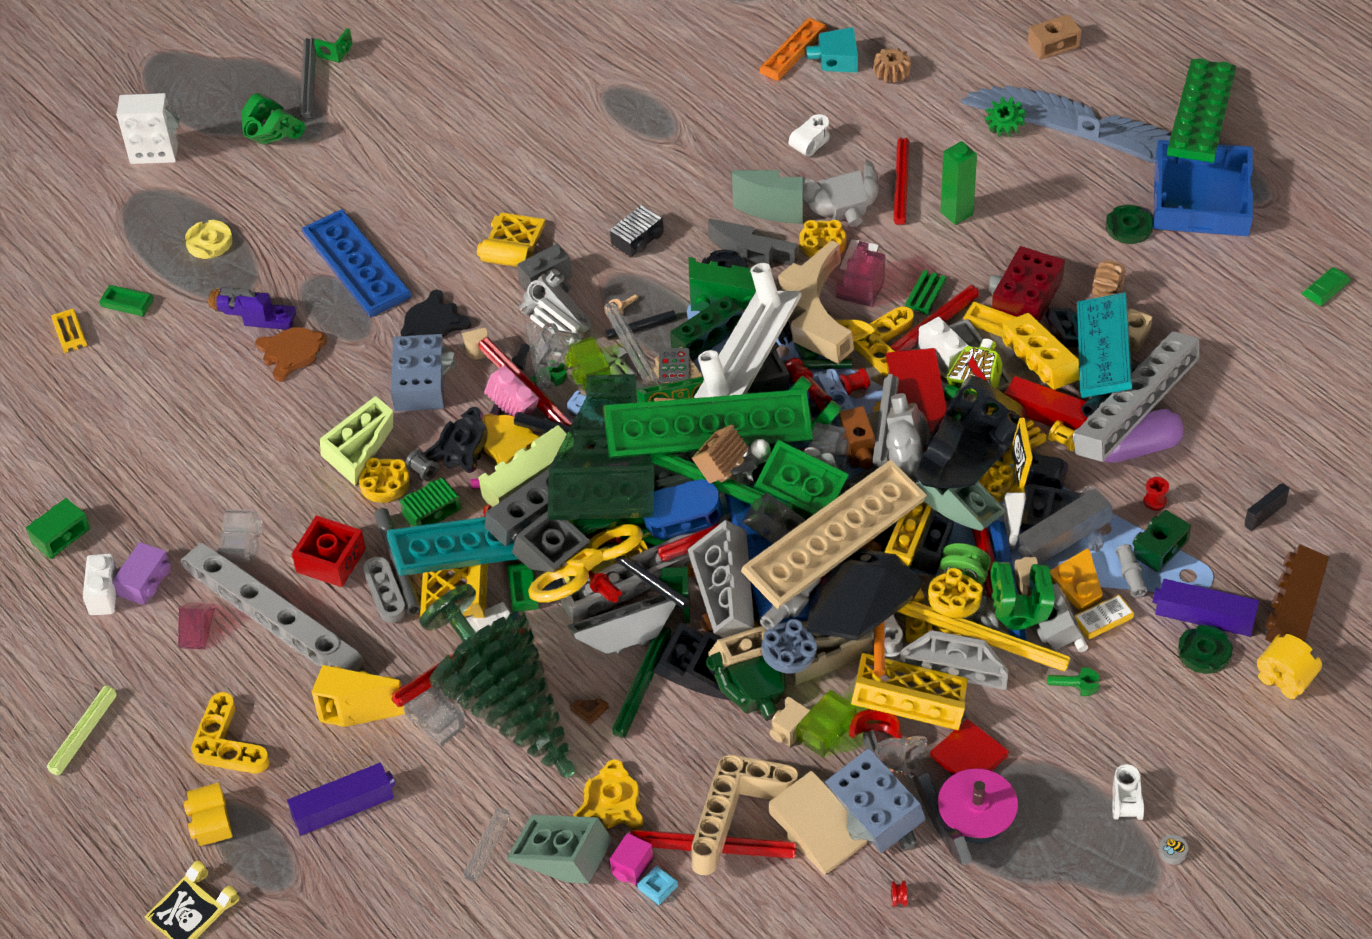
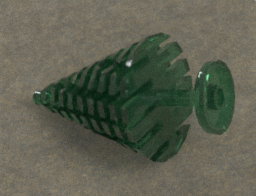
(499, 676)

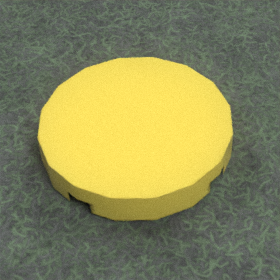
(208, 239)

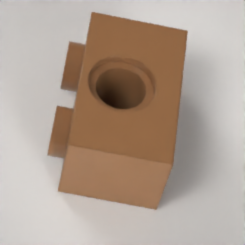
(1054, 36)

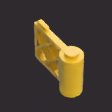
(510, 250)

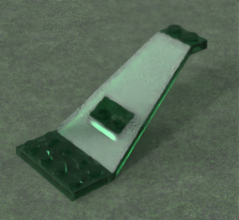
(587, 481)

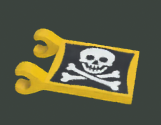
(1020, 457)

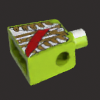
(977, 362)

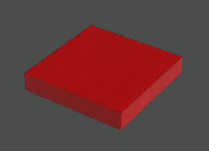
(968, 750)

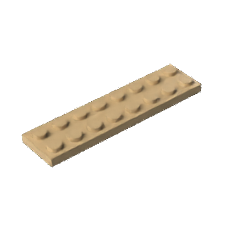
(833, 534)

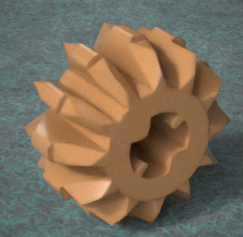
(892, 65)
(1108, 279)

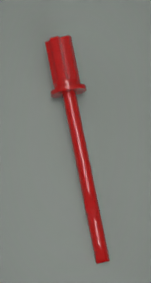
(601, 584)

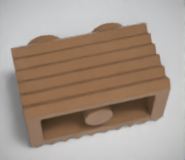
(720, 454)

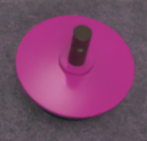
(978, 804)

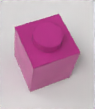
(631, 859)

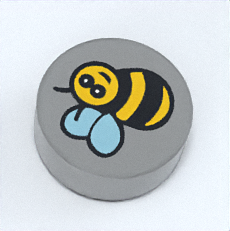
(1173, 849)

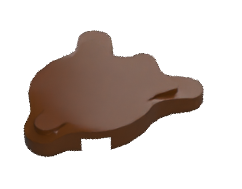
(291, 350)

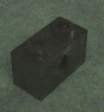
(771, 518)

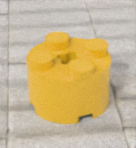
(1288, 665)

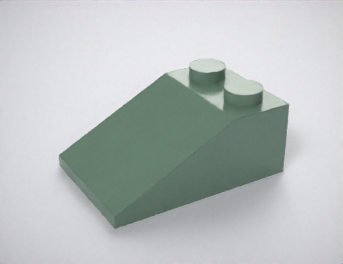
(562, 847)

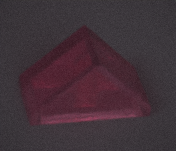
(194, 625)

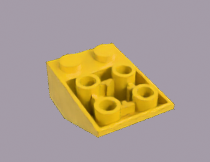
(354, 697)

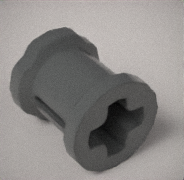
(422, 465)

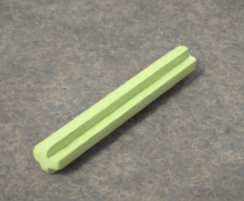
(81, 730)

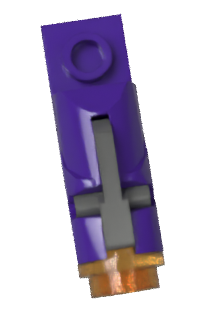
(253, 307)

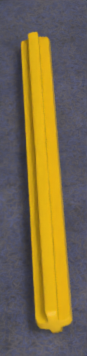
(992, 637)

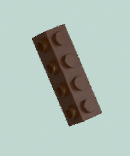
(1297, 593)

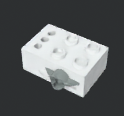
(148, 128)

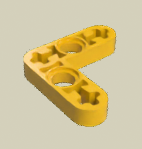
(878, 339)
(220, 746)

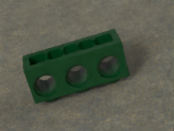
(707, 327)

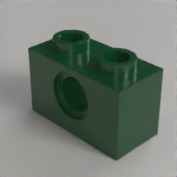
(1161, 540)

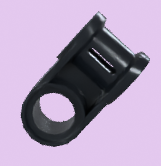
(1047, 471)

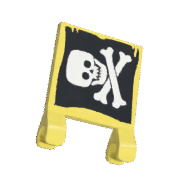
(188, 908)

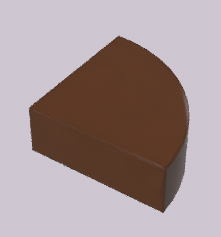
(589, 709)

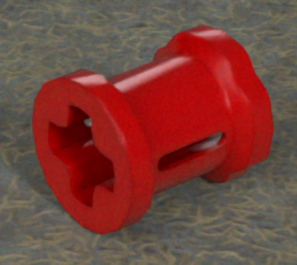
(855, 381)
(1156, 491)

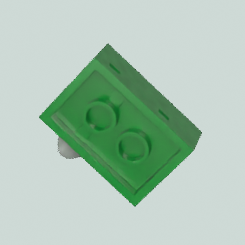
(801, 479)

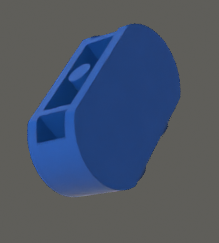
(684, 509)

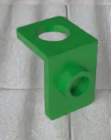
(338, 49)

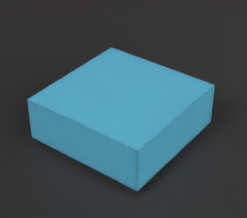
(657, 885)

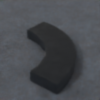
(951, 837)

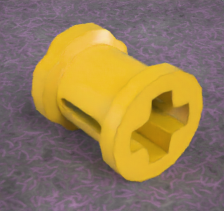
(1062, 435)

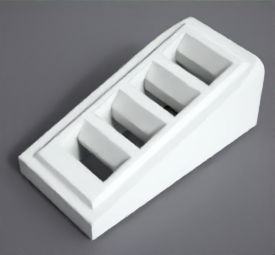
(1014, 506)

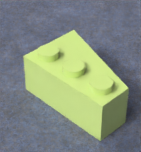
(357, 438)

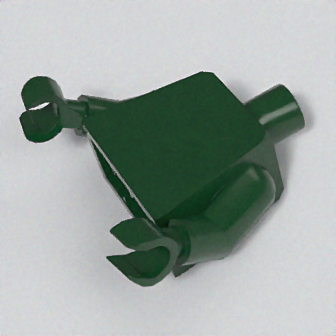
(749, 684)

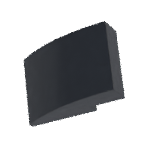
(686, 659)

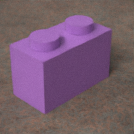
(142, 573)

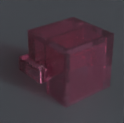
(862, 276)

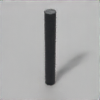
(645, 323)

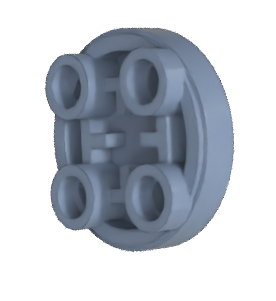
(788, 647)

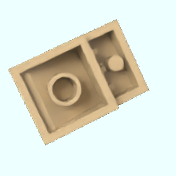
(815, 822)

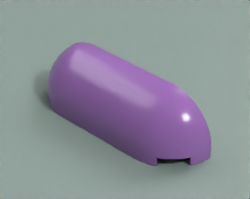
(1154, 433)

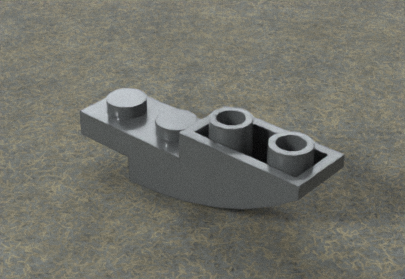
(750, 246)

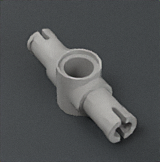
(791, 608)

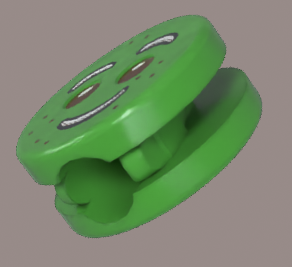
(968, 559)

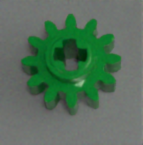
(1005, 117)

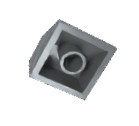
(548, 544)

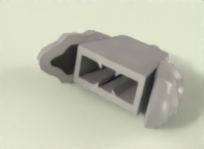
(843, 195)
(906, 434)

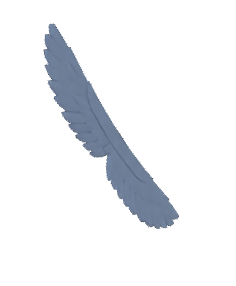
(1075, 119)

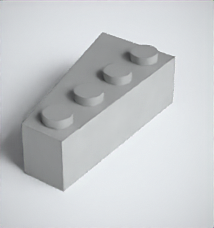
(724, 588)

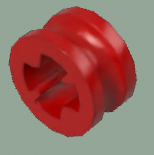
(899, 893)

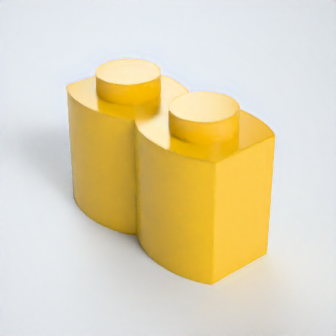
(208, 813)

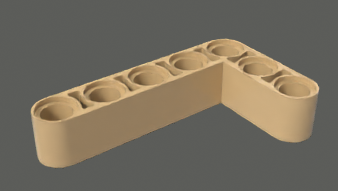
(733, 777)

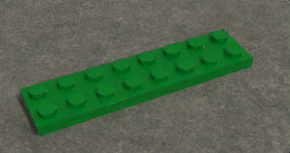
(1201, 110)
(690, 422)

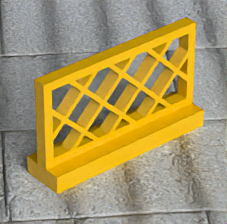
(476, 577)
(913, 703)

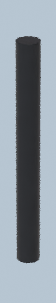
(652, 580)

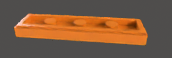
(792, 49)

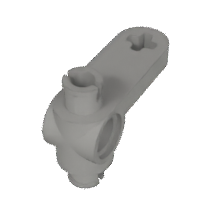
(556, 296)

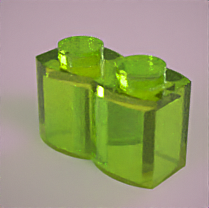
(585, 360)

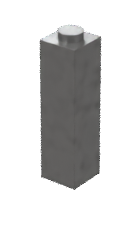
(1066, 527)

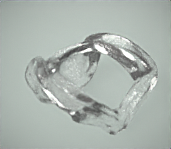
(893, 753)

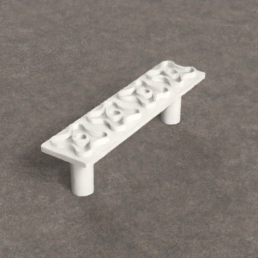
(751, 339)

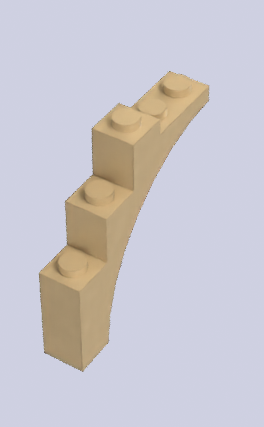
(811, 323)

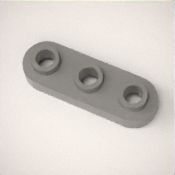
(384, 582)

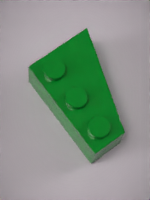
(713, 282)

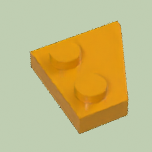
(1078, 580)

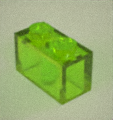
(826, 723)

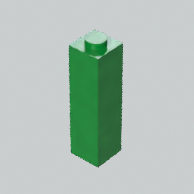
(958, 182)

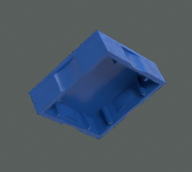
(1204, 194)

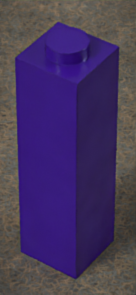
(1205, 607)
(341, 798)

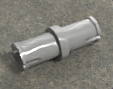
(1131, 570)

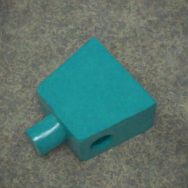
(836, 51)

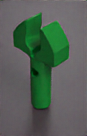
(556, 378)
(1077, 681)

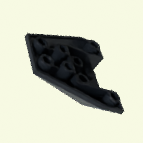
(861, 594)

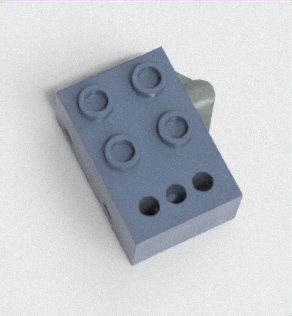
(419, 372)
(875, 802)

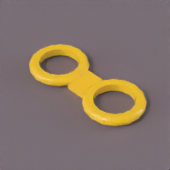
(584, 562)

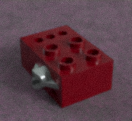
(1027, 283)

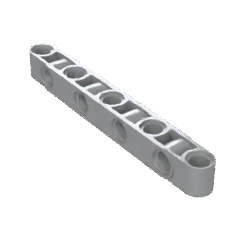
(270, 609)

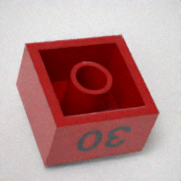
(328, 551)

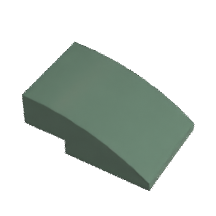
(768, 195)
(965, 505)

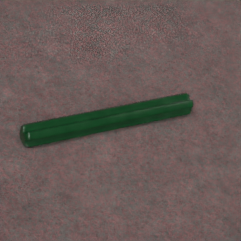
(640, 683)

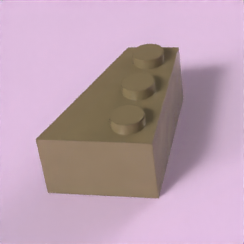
(833, 654)

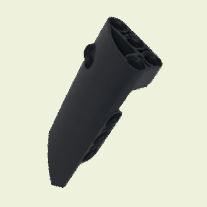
(969, 441)

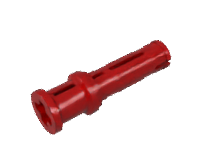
(796, 370)

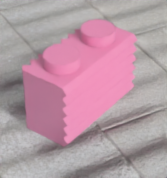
(510, 393)

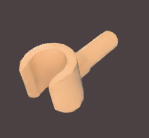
(624, 304)

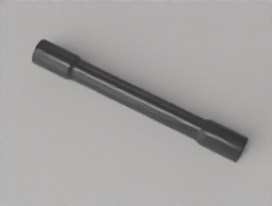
(408, 592)

